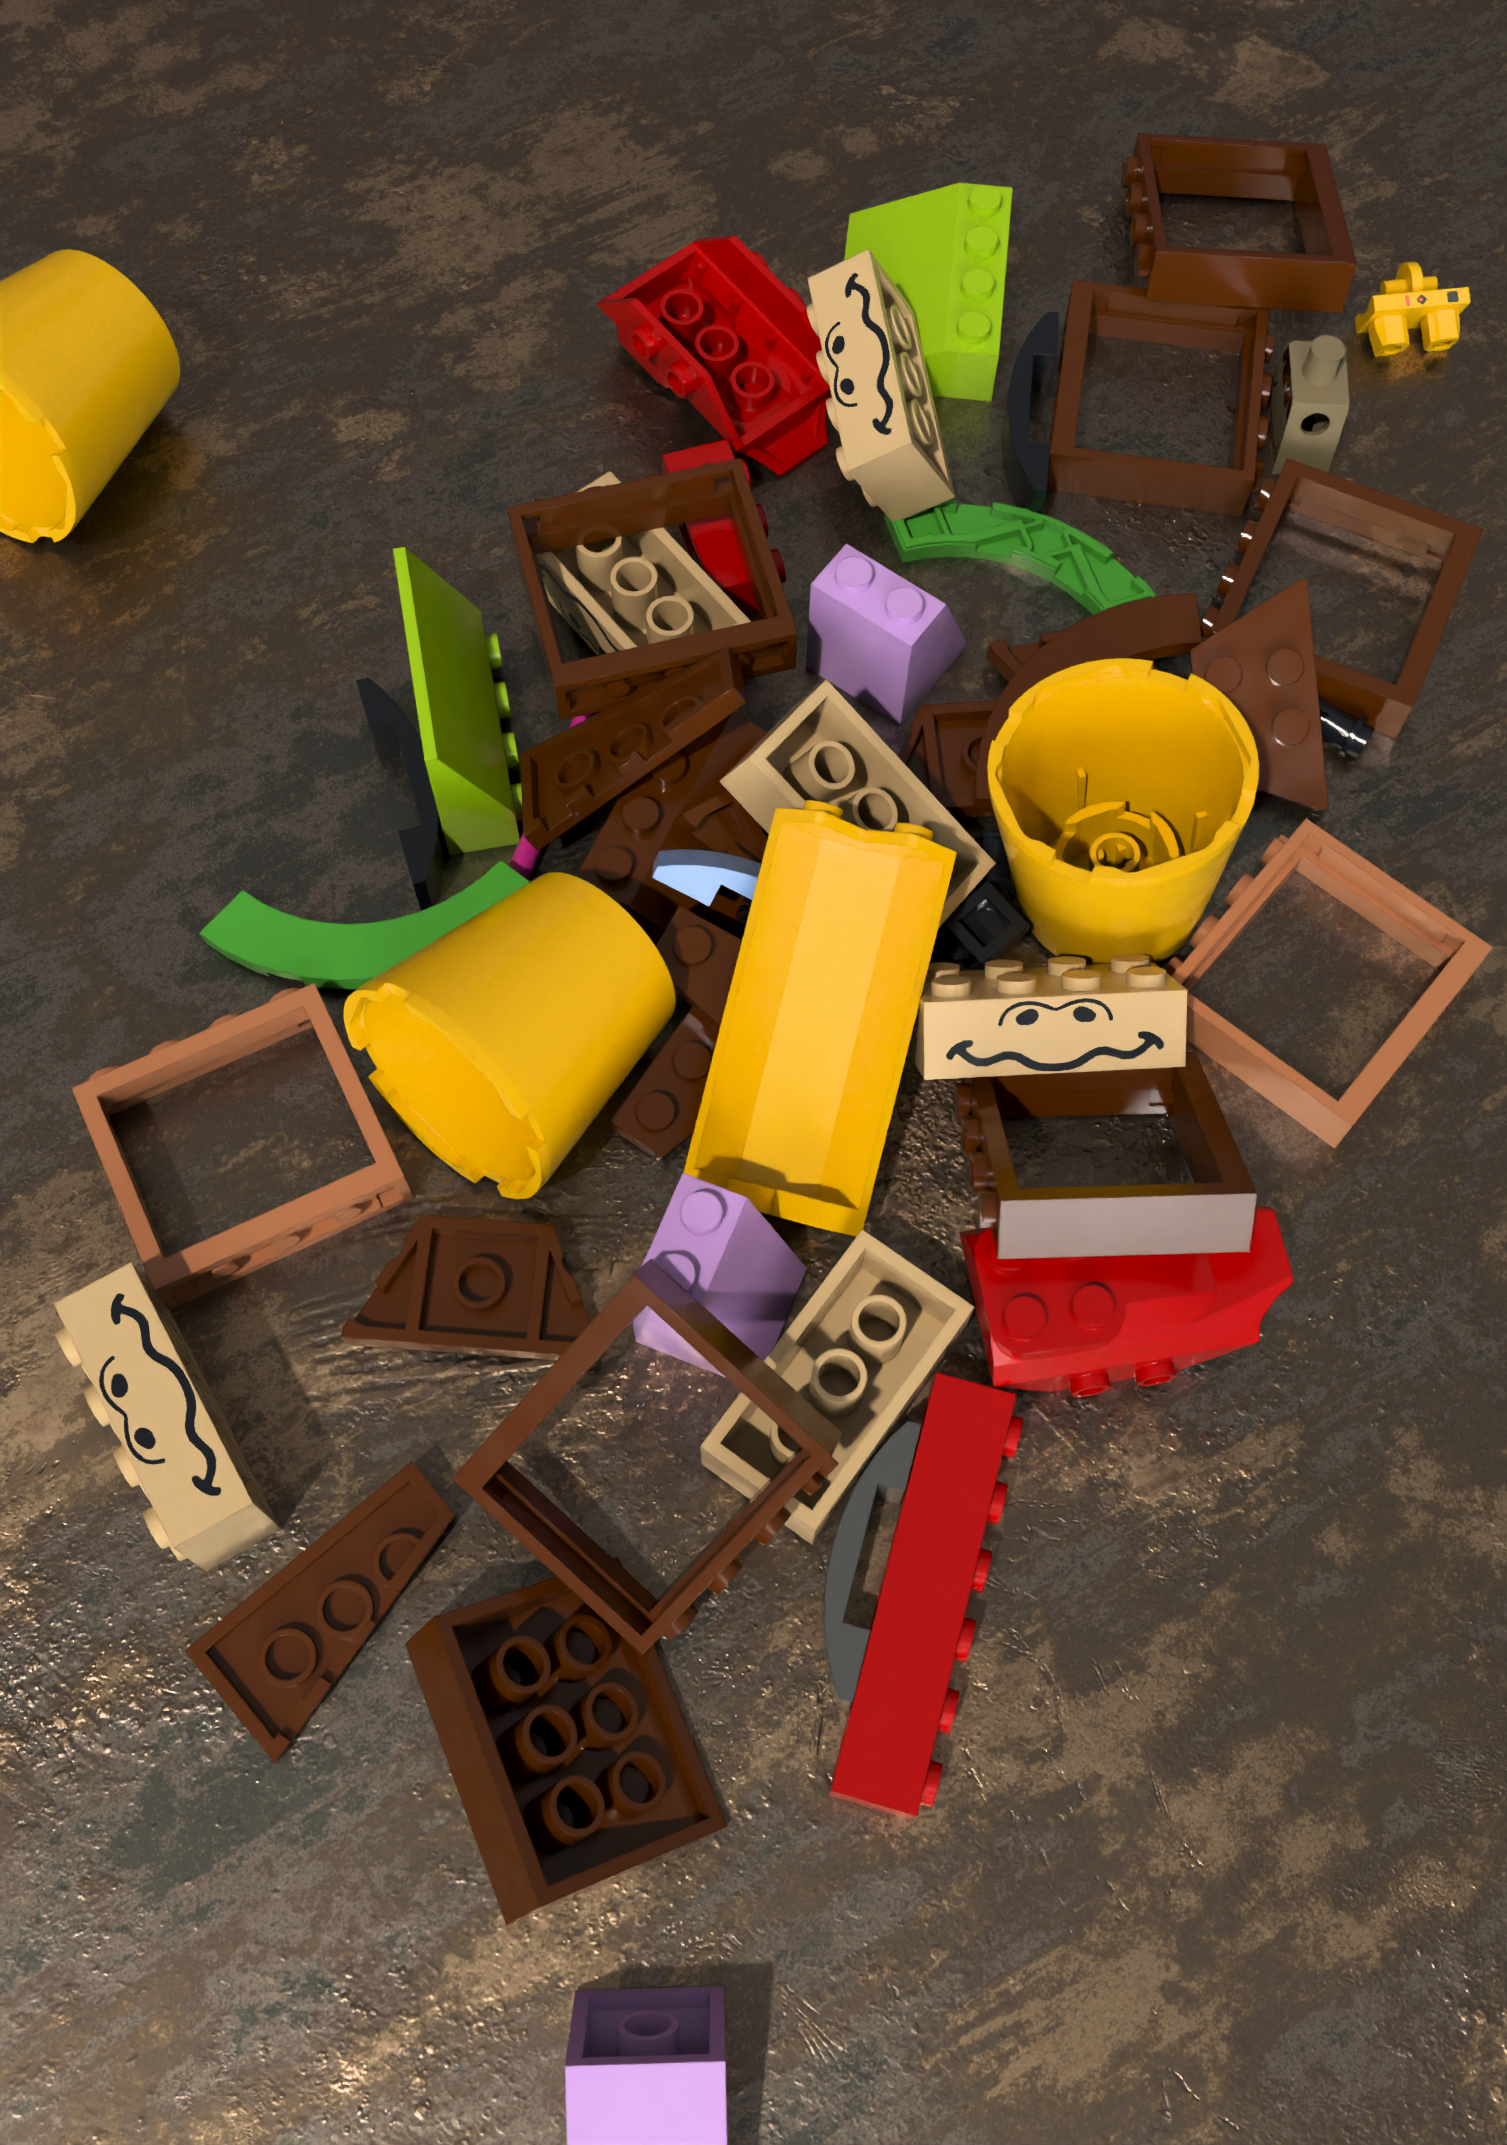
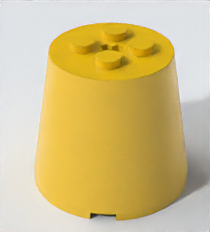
(78, 387)
(1120, 805)
(514, 1029)

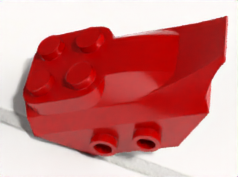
(730, 344)
(1120, 1316)

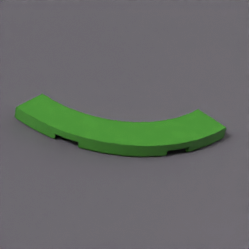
(1024, 541)
(338, 952)

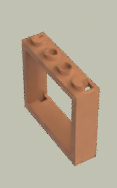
(1375, 898)
(275, 1232)

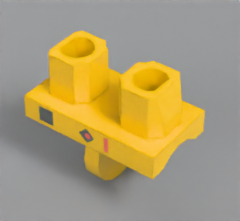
(1412, 303)

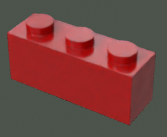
(712, 539)

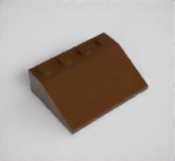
(644, 825)
(559, 1744)

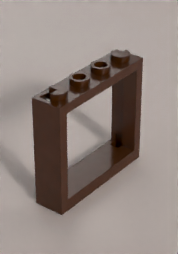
(1241, 170)
(1126, 315)
(636, 507)
(1382, 520)
(1108, 1220)
(567, 1548)

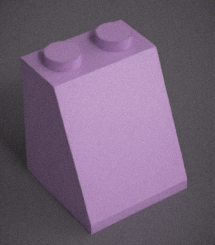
(878, 634)
(729, 1263)
(647, 2067)

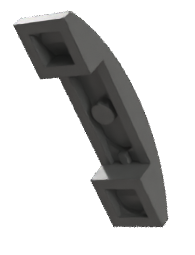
(841, 1642)

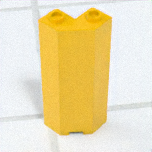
(820, 1016)

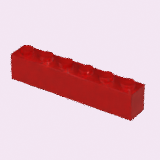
(924, 1599)

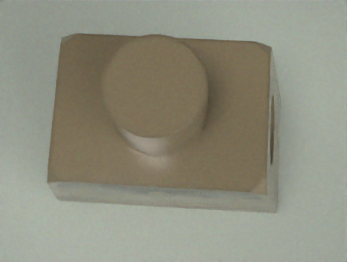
(1313, 384)

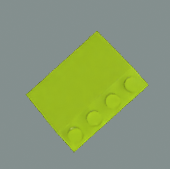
(950, 266)
(459, 710)

